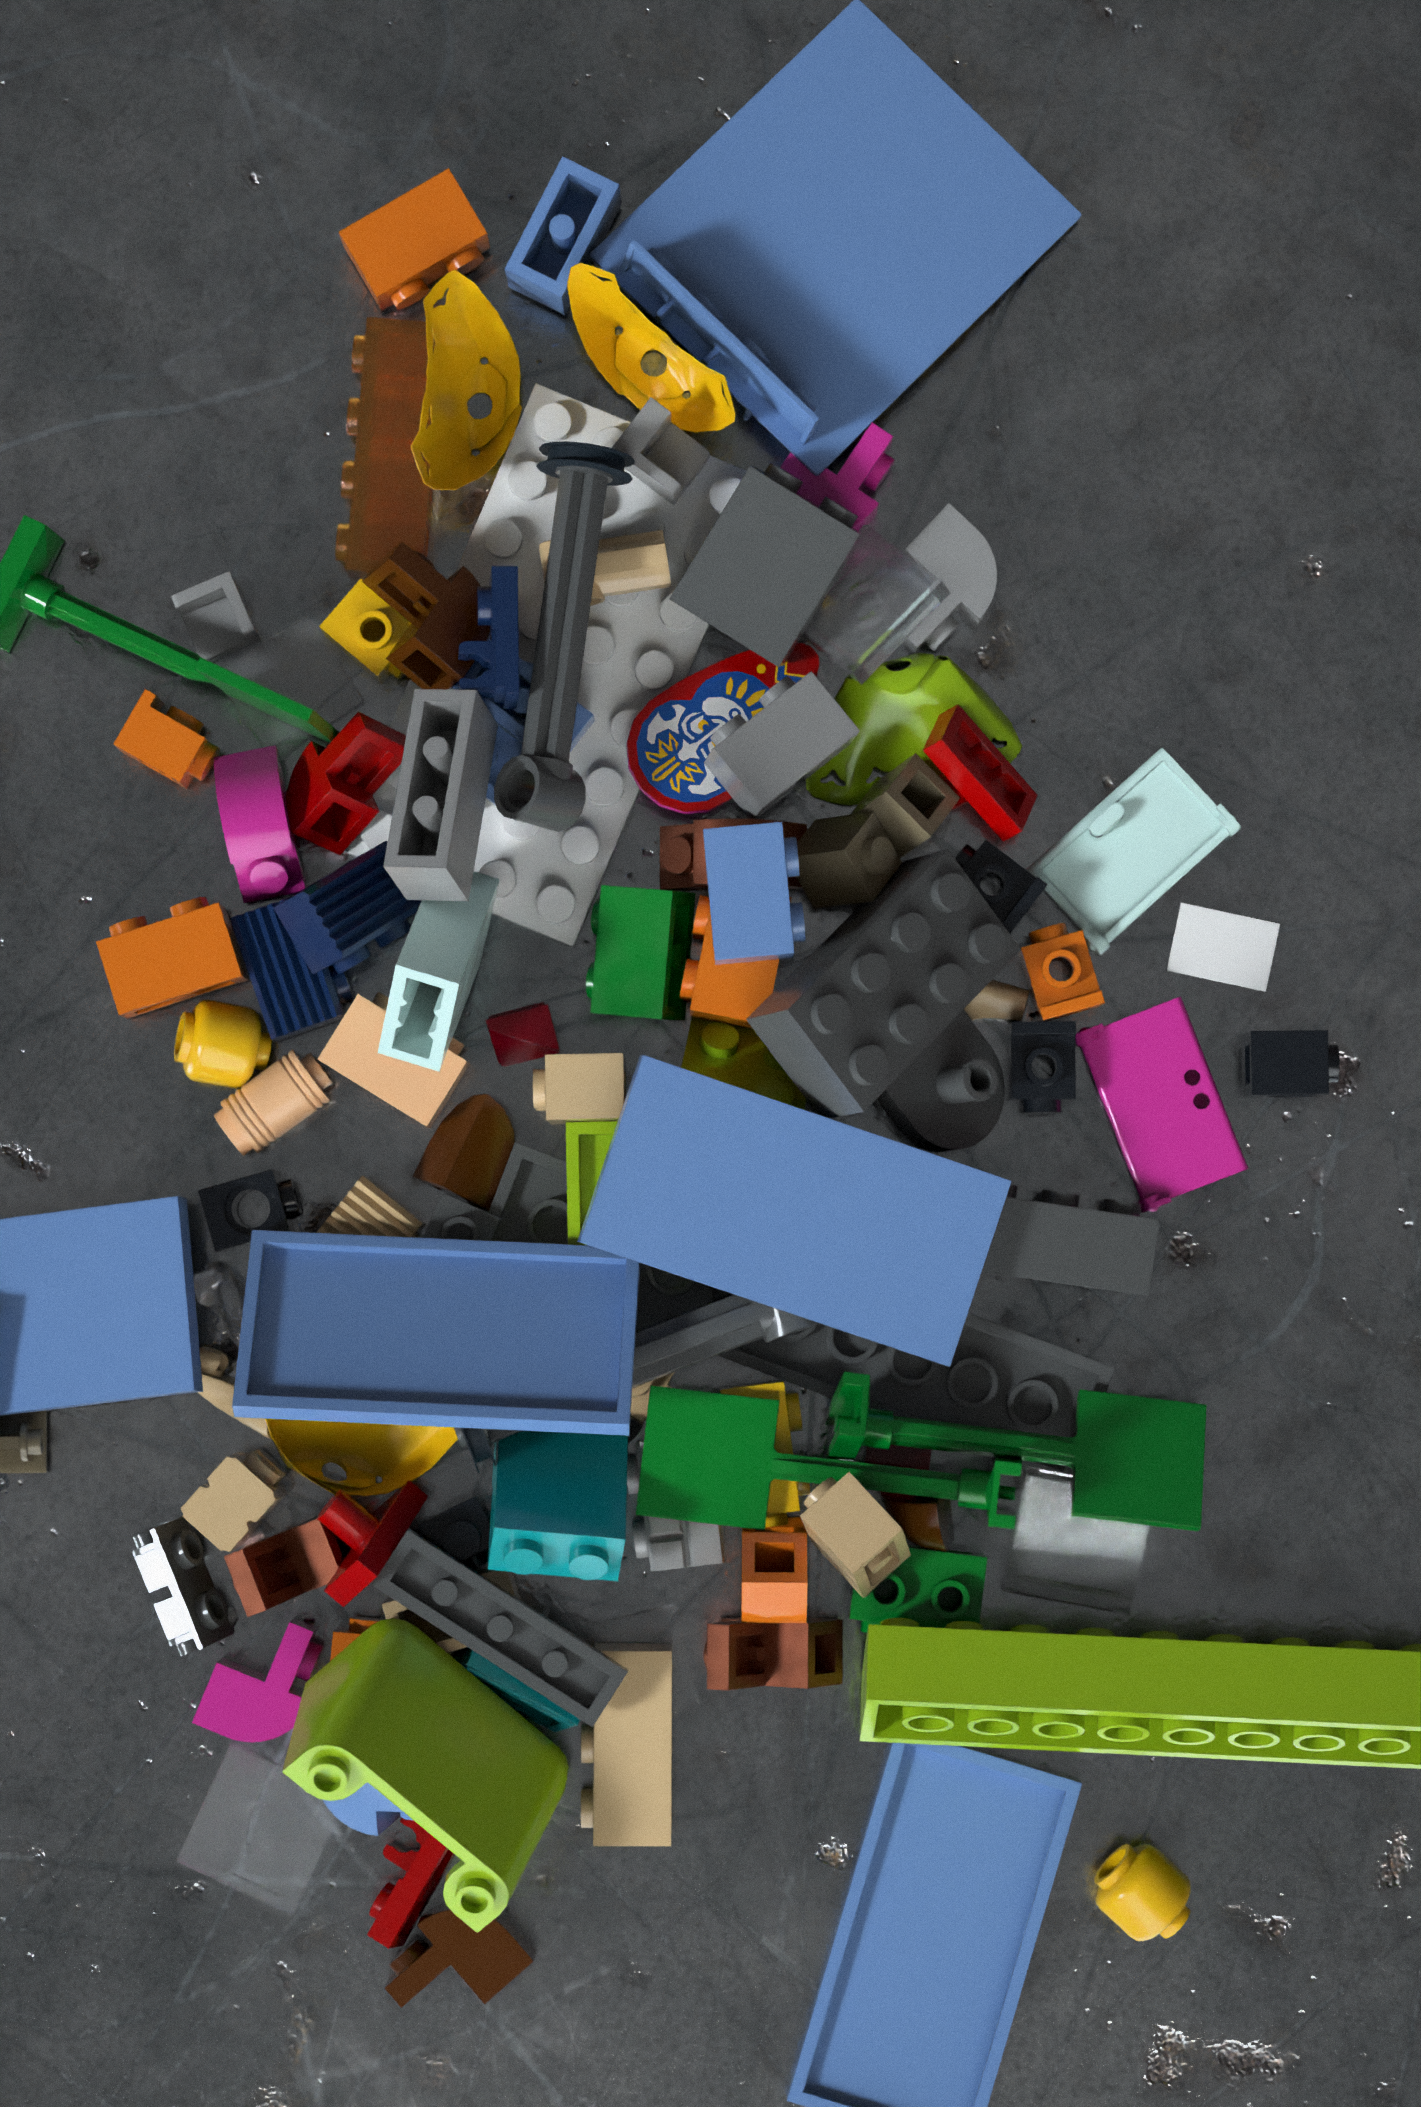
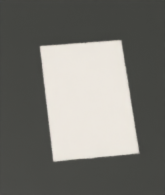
(1223, 947)

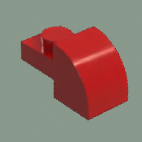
(335, 784)

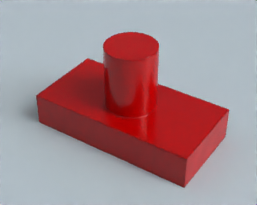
(979, 773)
(369, 1536)

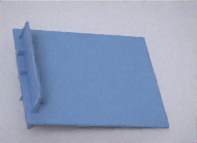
(836, 236)

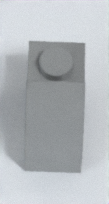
(967, 567)

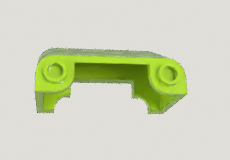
(439, 1750)

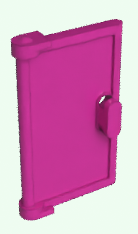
(1165, 1125)

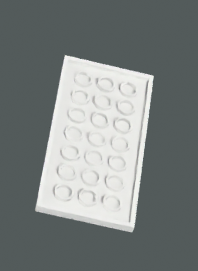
(631, 654)

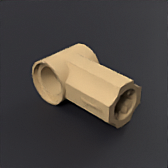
(625, 565)

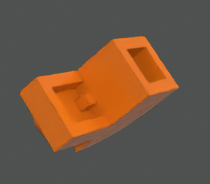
(775, 1574)

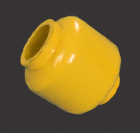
(221, 1044)
(1143, 1892)

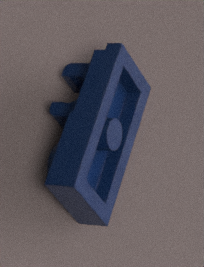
(498, 609)

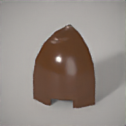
(469, 1151)
(922, 1518)

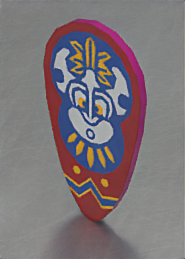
(675, 727)

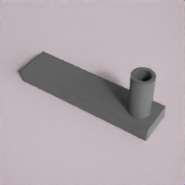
(500, 1627)

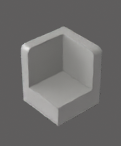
(662, 452)
(217, 617)

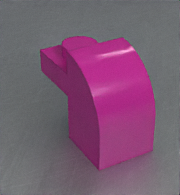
(864, 467)
(257, 824)
(258, 1705)

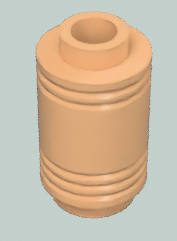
(274, 1102)

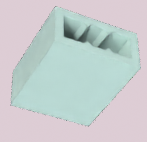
(436, 975)

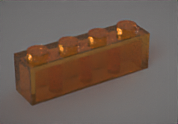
(383, 480)

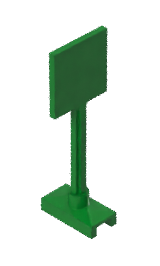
(27, 589)
(1128, 1455)
(716, 1456)

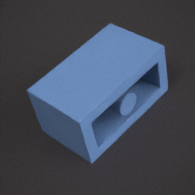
(562, 233)
(751, 894)

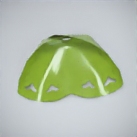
(897, 717)

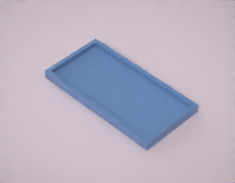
(794, 1210)
(97, 1306)
(437, 1333)
(935, 1931)

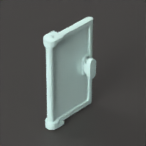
(1159, 839)

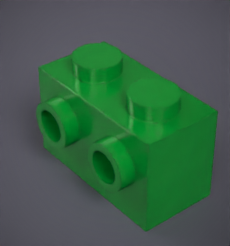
(640, 952)
(926, 1588)

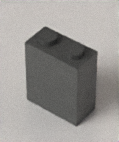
(768, 563)

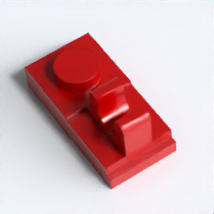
(402, 1904)

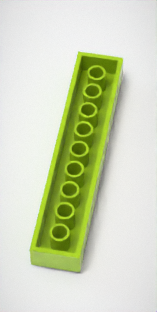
(1141, 1694)

